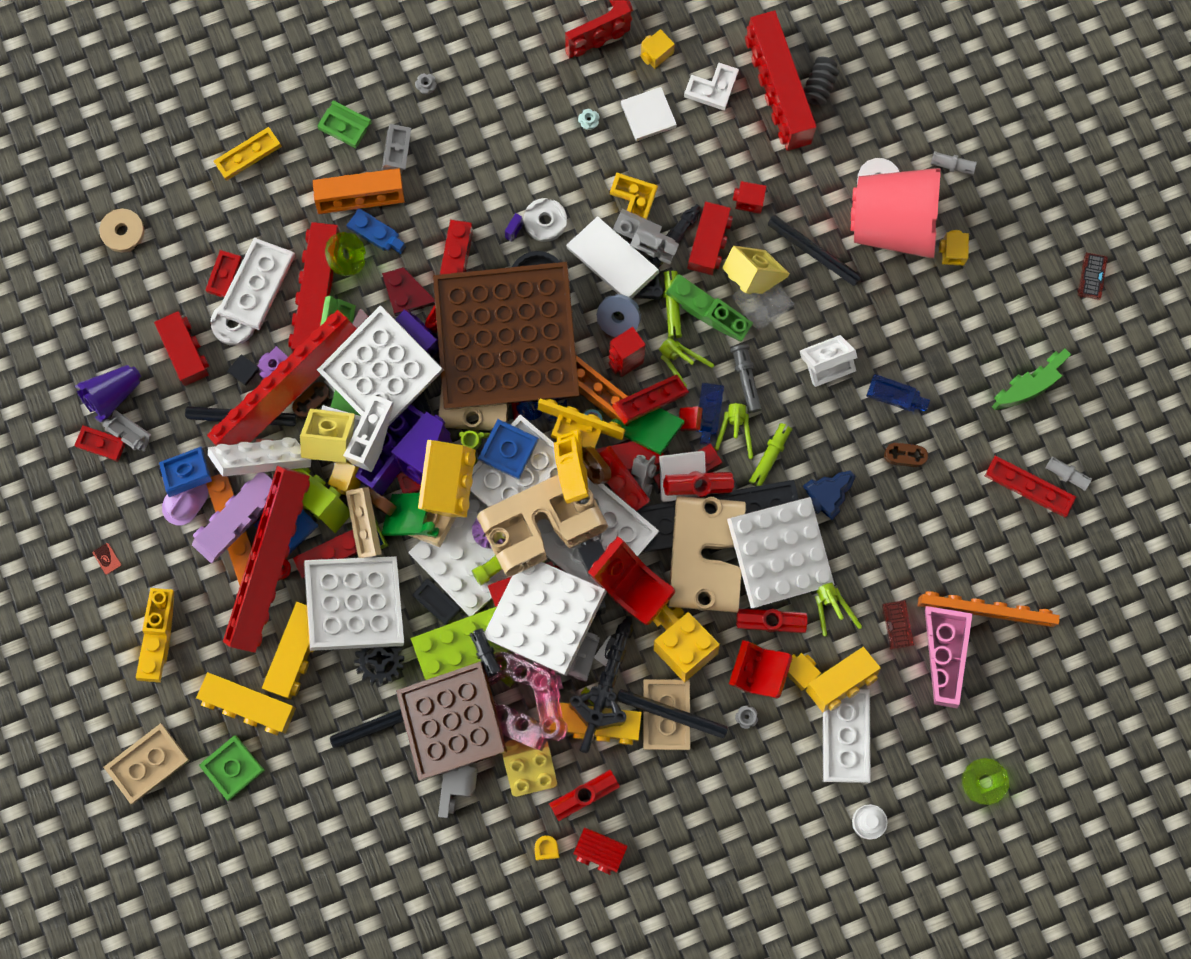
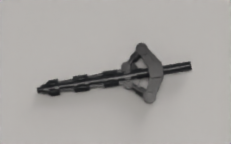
(677, 233)
(602, 695)

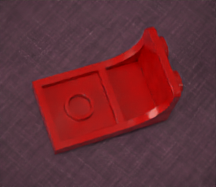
(598, 31)
(631, 582)

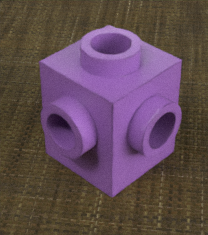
(270, 361)

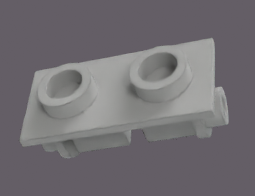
(131, 433)
(645, 470)

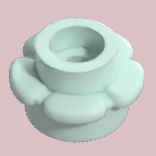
(593, 123)

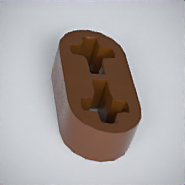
(307, 396)
(905, 460)
(594, 464)
(382, 503)

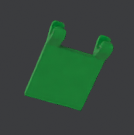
(653, 429)
(408, 518)

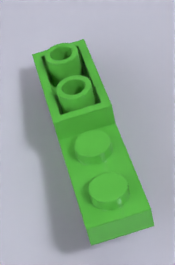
(707, 309)
(1031, 385)

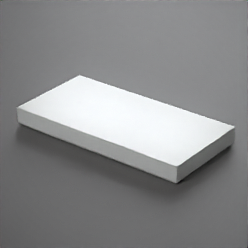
(612, 258)
(256, 283)
(847, 740)

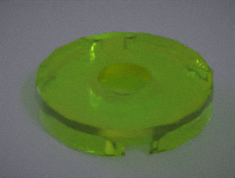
(335, 256)
(997, 774)

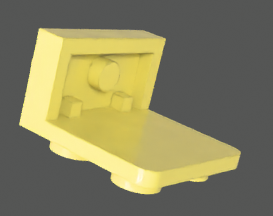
(528, 768)

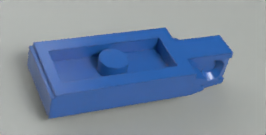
(375, 232)

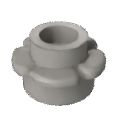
(426, 89)
(740, 717)

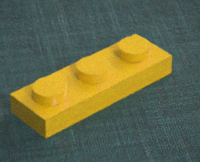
(247, 153)

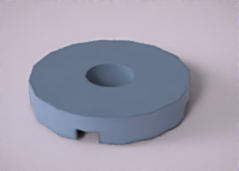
(620, 303)

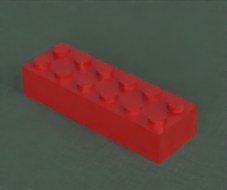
(780, 81)

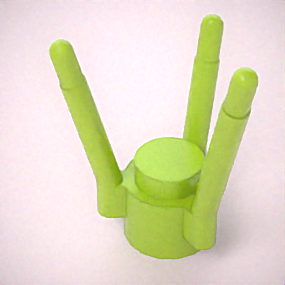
(672, 350)
(736, 416)
(472, 439)
(830, 595)

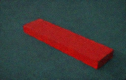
(650, 399)
(1030, 486)

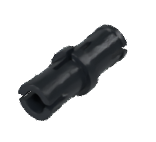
(485, 652)

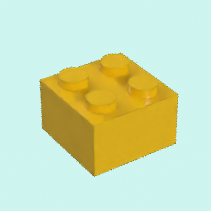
(686, 647)

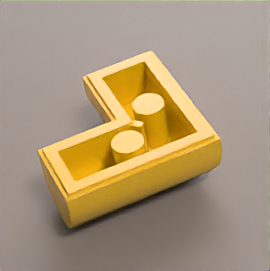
(636, 191)

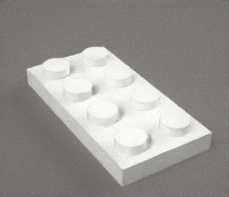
(257, 456)

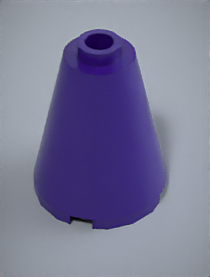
(108, 390)

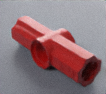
(711, 483)
(756, 620)
(599, 787)

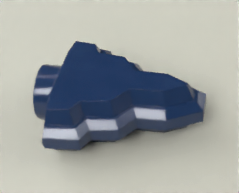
(829, 493)

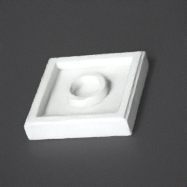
(648, 114)
(681, 464)

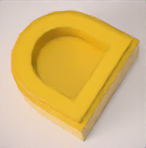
(546, 848)

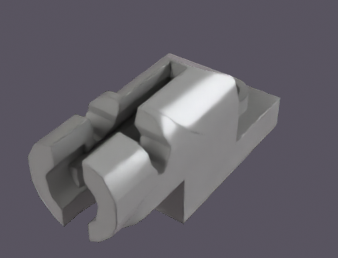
(646, 236)
(459, 783)

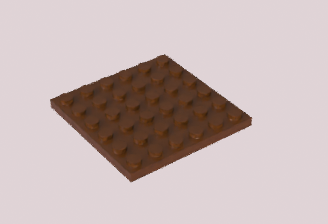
(506, 335)

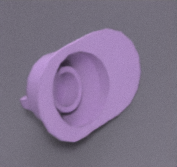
(184, 506)

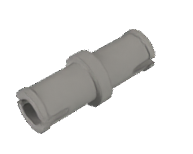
(953, 163)
(1068, 473)

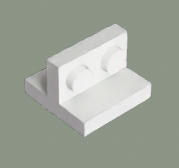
(829, 360)

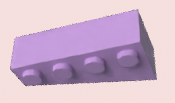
(234, 519)

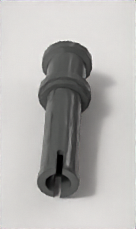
(744, 368)

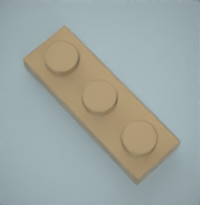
(363, 522)

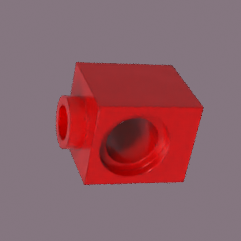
(749, 197)

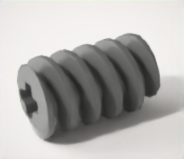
(821, 81)

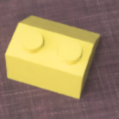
(753, 269)
(326, 435)

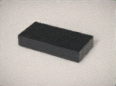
(436, 602)

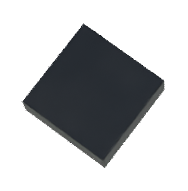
(243, 370)

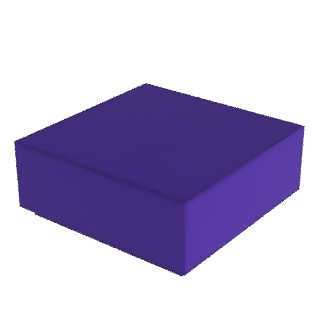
(514, 227)

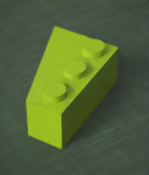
(324, 502)

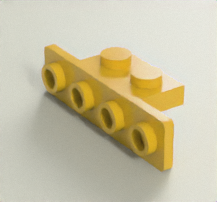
(588, 425)

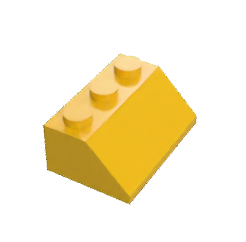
(447, 479)

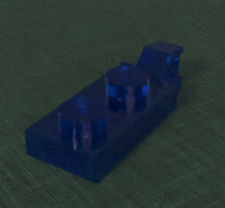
(896, 394)
(711, 403)

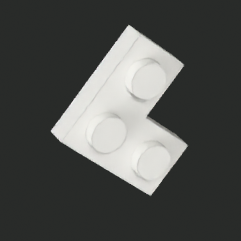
(714, 92)

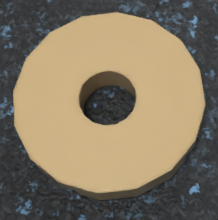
(119, 218)

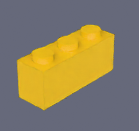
(843, 680)

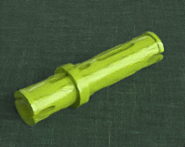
(673, 310)
(774, 447)

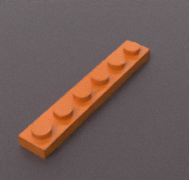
(220, 492)
(997, 610)

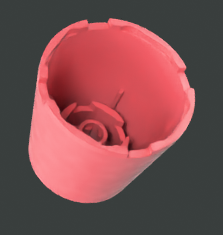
(897, 211)

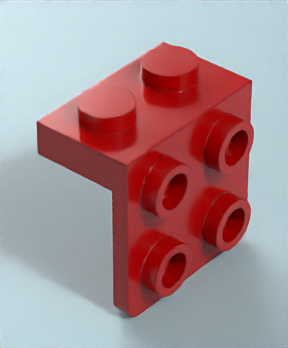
(760, 670)

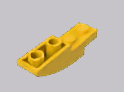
(571, 467)
(156, 635)

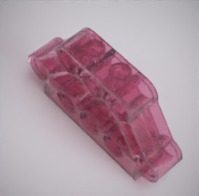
(546, 700)

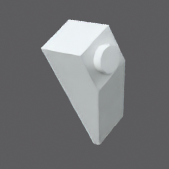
(370, 434)

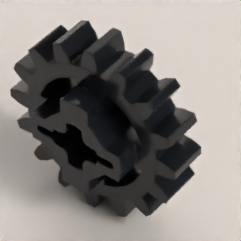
(369, 661)

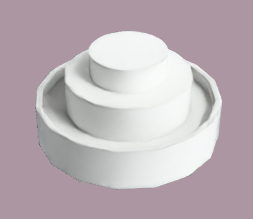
(869, 822)

